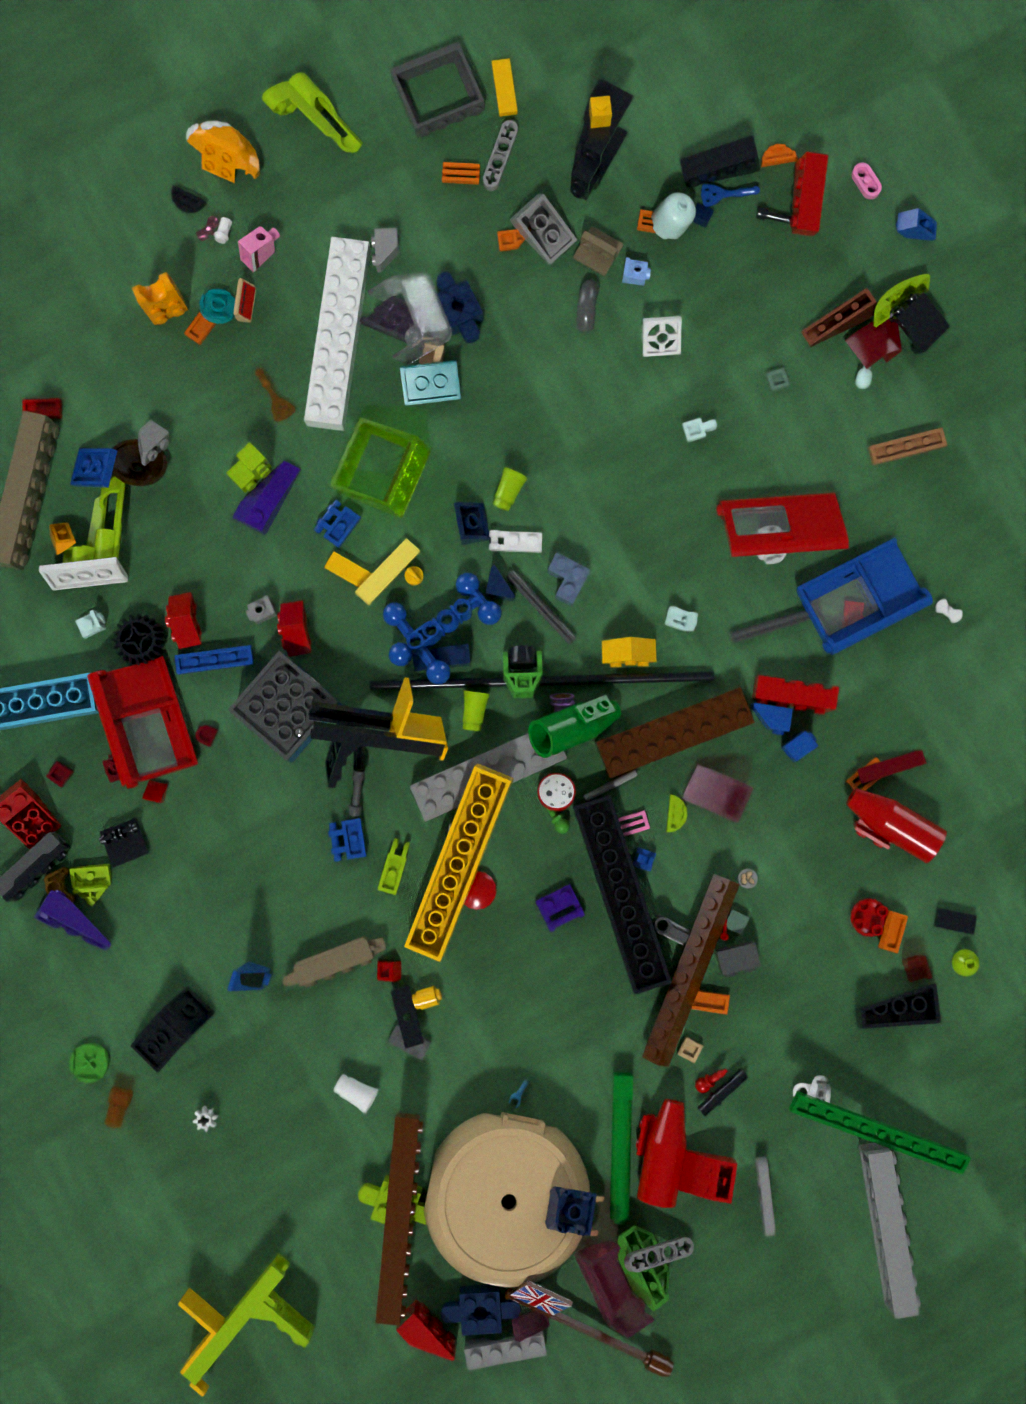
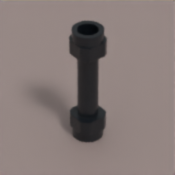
(763, 214)

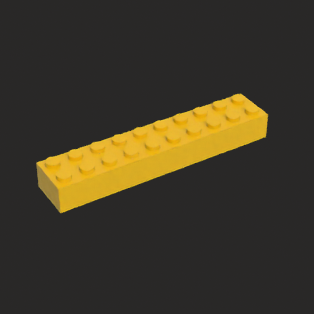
(458, 862)

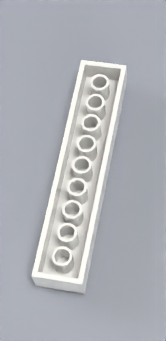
(337, 333)

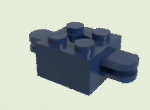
(460, 307)
(480, 1310)

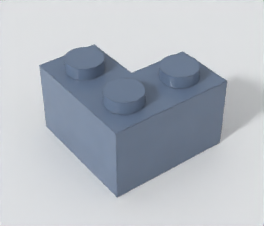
(571, 574)

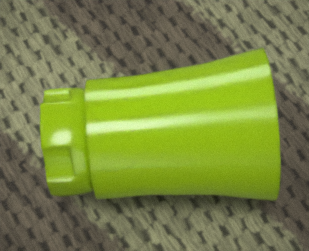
(508, 488)
(474, 710)

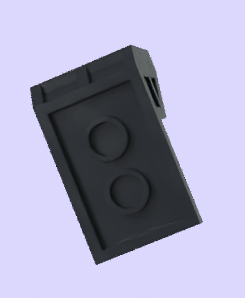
(172, 1028)

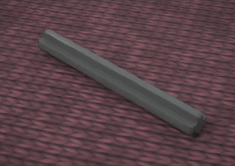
(541, 607)
(769, 626)

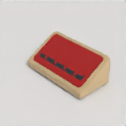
(244, 301)

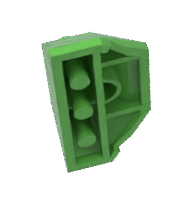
(649, 1284)

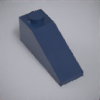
(452, 655)

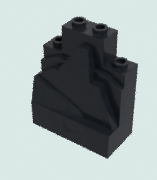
(599, 145)

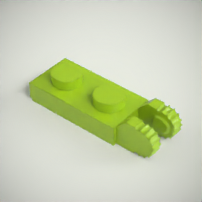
(393, 869)

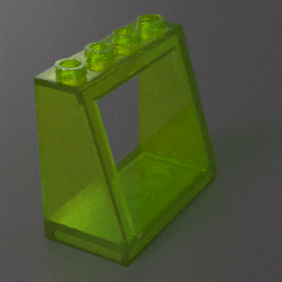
(405, 477)

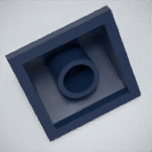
(471, 522)

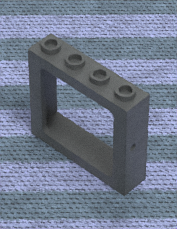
(429, 62)

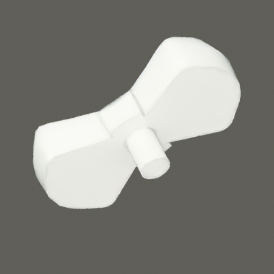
(953, 614)

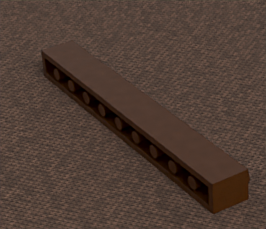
(690, 971)
(397, 1219)

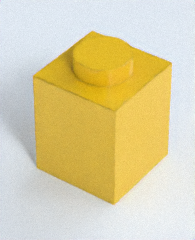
(600, 111)

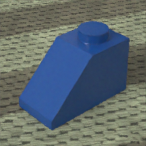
(916, 225)
(773, 717)

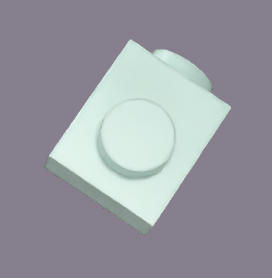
(681, 619)

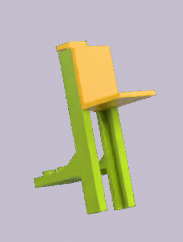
(255, 1304)

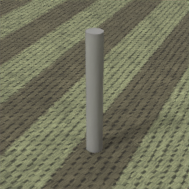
(610, 785)

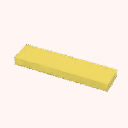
(387, 572)

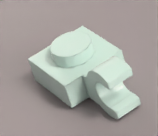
(696, 429)

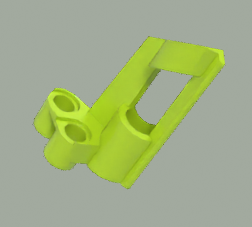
(306, 96)
(101, 542)

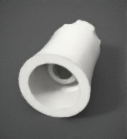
(356, 1092)

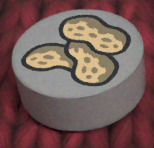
(747, 878)

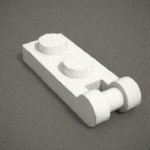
(516, 541)

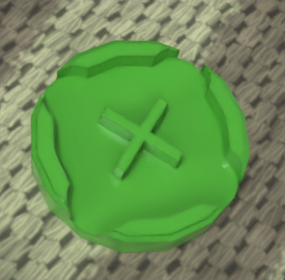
(89, 1062)

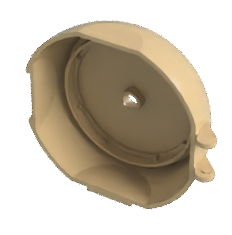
(465, 1192)

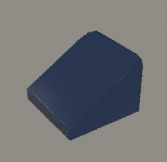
(702, 215)

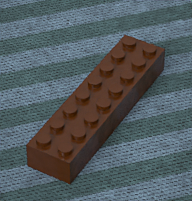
(674, 732)

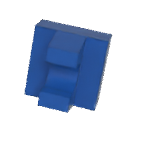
(644, 859)

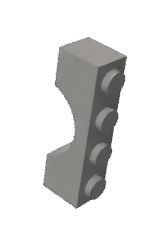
(487, 1353)

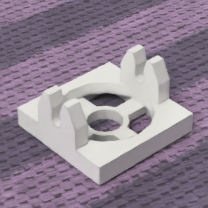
(674, 348)

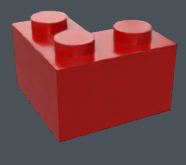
(182, 620)
(294, 628)

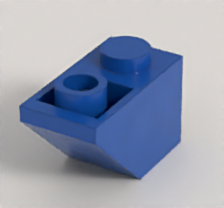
(800, 745)

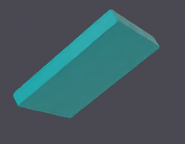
(430, 382)

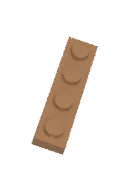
(907, 446)

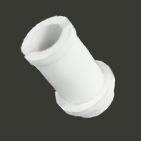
(223, 230)

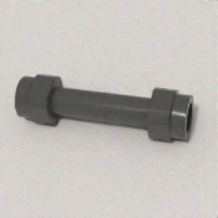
(357, 776)

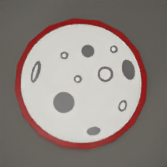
(556, 792)

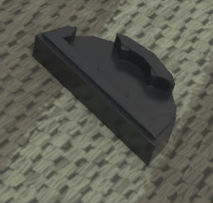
(186, 202)

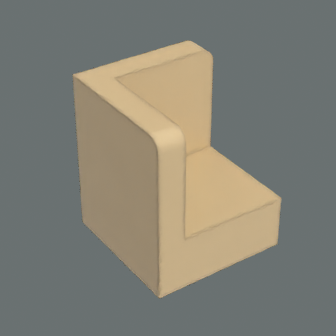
(434, 356)

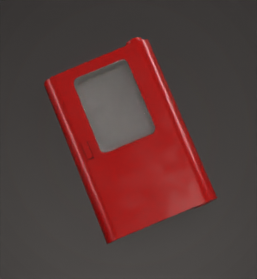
(783, 524)

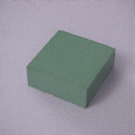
(777, 380)
(736, 921)

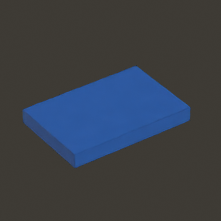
(93, 467)

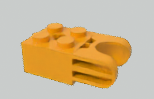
(160, 299)

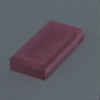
(529, 1324)

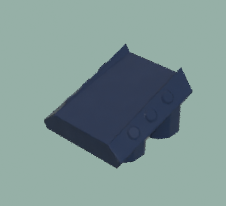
(570, 1211)

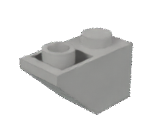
(386, 247)
(151, 441)

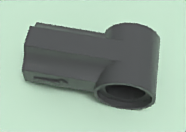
(672, 930)

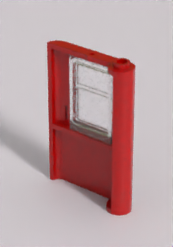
(138, 729)

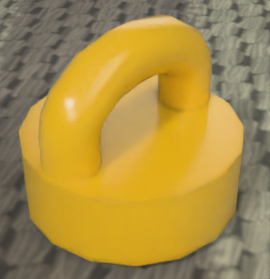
(414, 575)

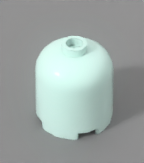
(673, 216)

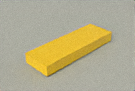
(504, 87)
(347, 569)

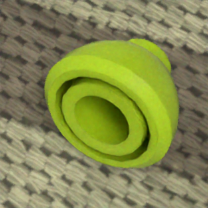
(965, 962)

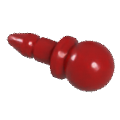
(704, 1083)

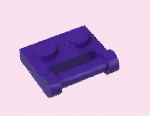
(556, 902)

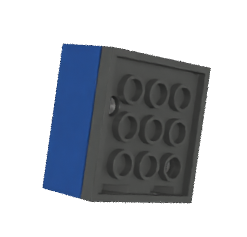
(279, 704)

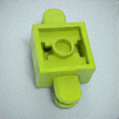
(377, 1197)

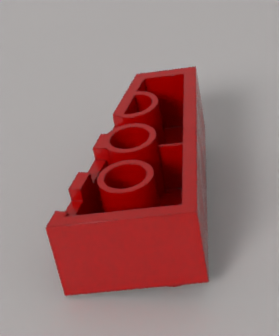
(808, 193)
(795, 694)

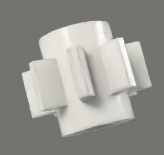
(202, 1123)

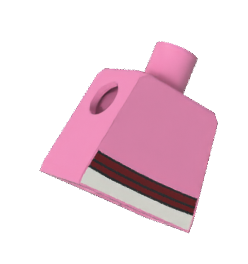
(257, 247)

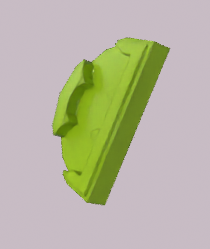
(676, 814)

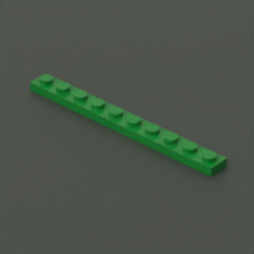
(879, 1133)

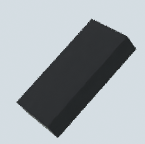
(955, 921)

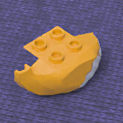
(223, 149)

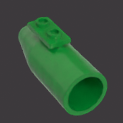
(572, 726)

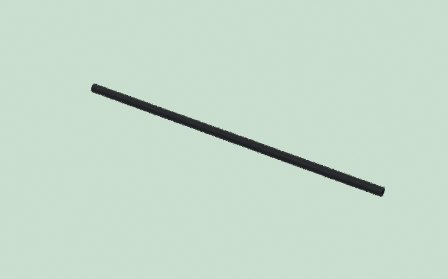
(550, 680)

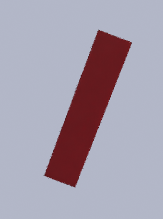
(891, 766)

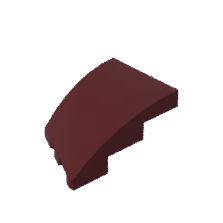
(875, 343)

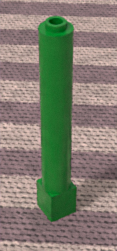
(621, 1146)

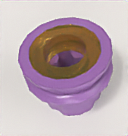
(561, 701)

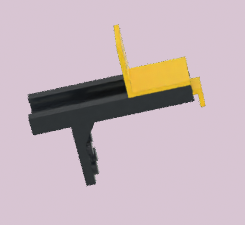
(406, 731)

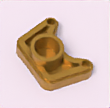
(56, 881)

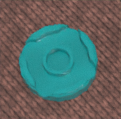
(217, 306)

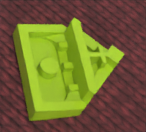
(90, 881)

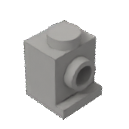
(268, 610)

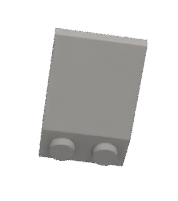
(549, 232)

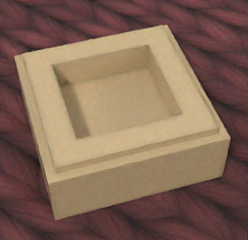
(689, 1049)

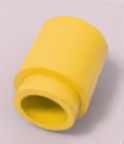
(427, 998)

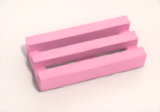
(645, 820)

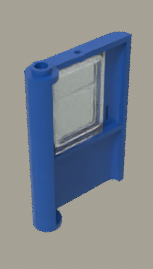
(860, 604)

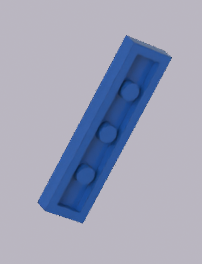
(214, 659)

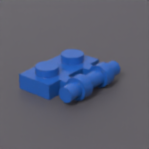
(341, 527)
(353, 839)

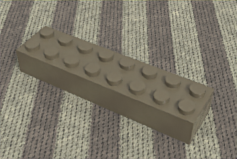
(25, 487)

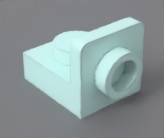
(91, 624)

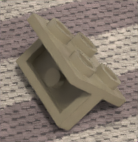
(597, 250)

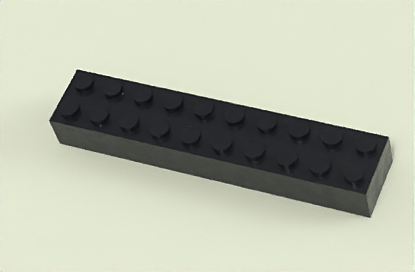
(622, 895)

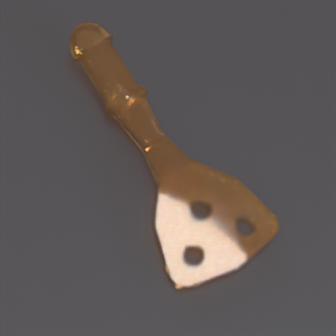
(276, 401)

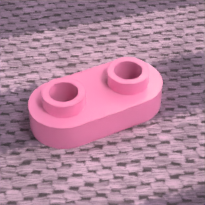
(868, 181)

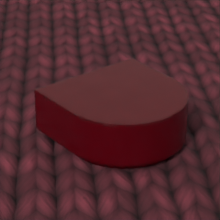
(206, 735)

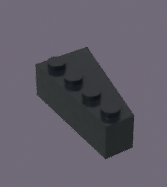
(721, 162)
(907, 1008)

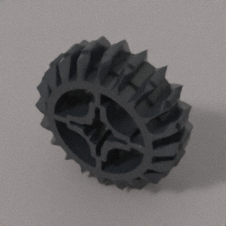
(132, 625)

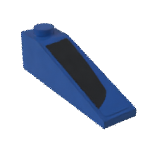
(249, 977)

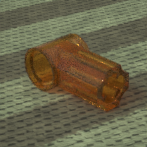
(119, 1101)

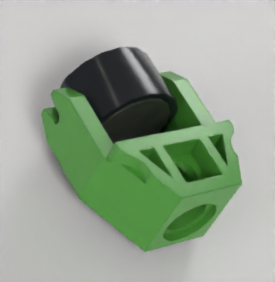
(522, 658)

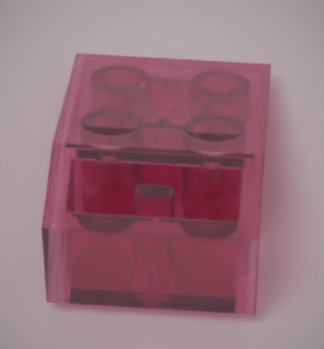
(717, 793)

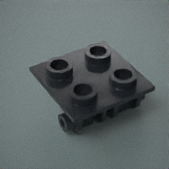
(124, 842)

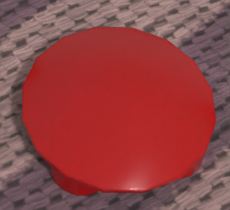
(481, 892)
(869, 917)

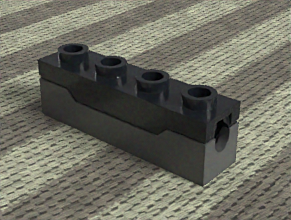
(32, 866)

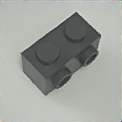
(737, 958)

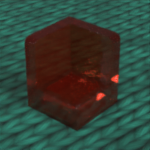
(916, 967)

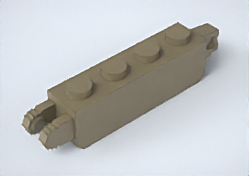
(334, 960)

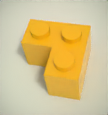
(629, 651)

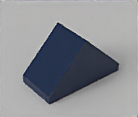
(498, 587)

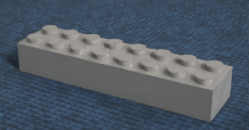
(445, 790)
(889, 1230)

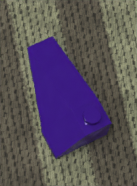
(265, 500)
(61, 912)

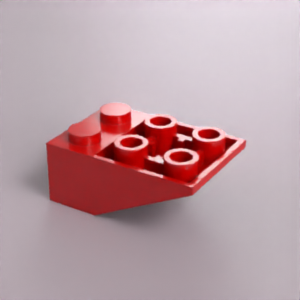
(26, 814)
(708, 1176)
(425, 1332)

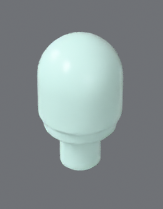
(863, 378)

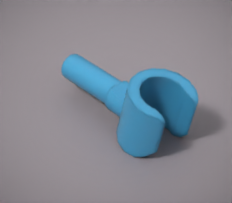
(518, 1094)

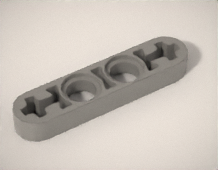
(502, 156)
(765, 1196)
(658, 1250)

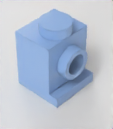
(631, 276)

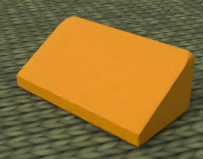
(61, 536)

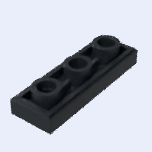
(403, 1005)

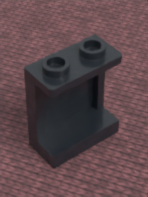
(920, 321)

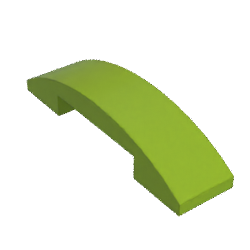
(898, 294)

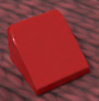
(155, 791)
(389, 971)

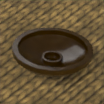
(129, 461)

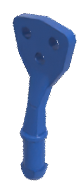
(721, 193)

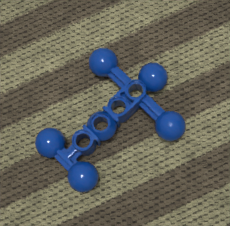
(438, 671)

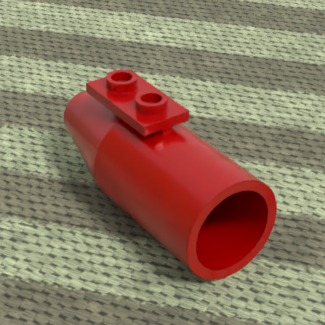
(892, 822)
(664, 1150)

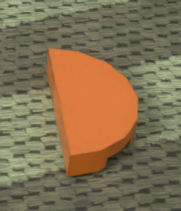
(777, 155)

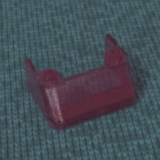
(610, 1290)

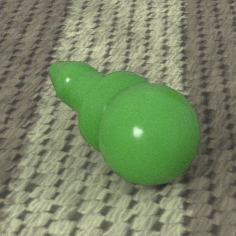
(561, 824)

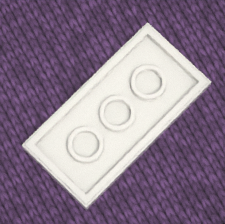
(83, 573)

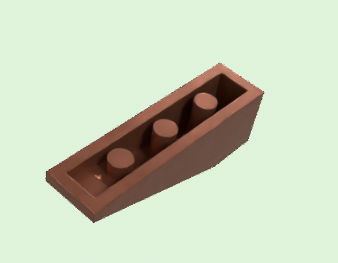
(842, 318)

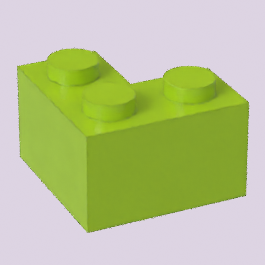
(249, 468)

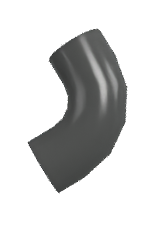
(586, 306)

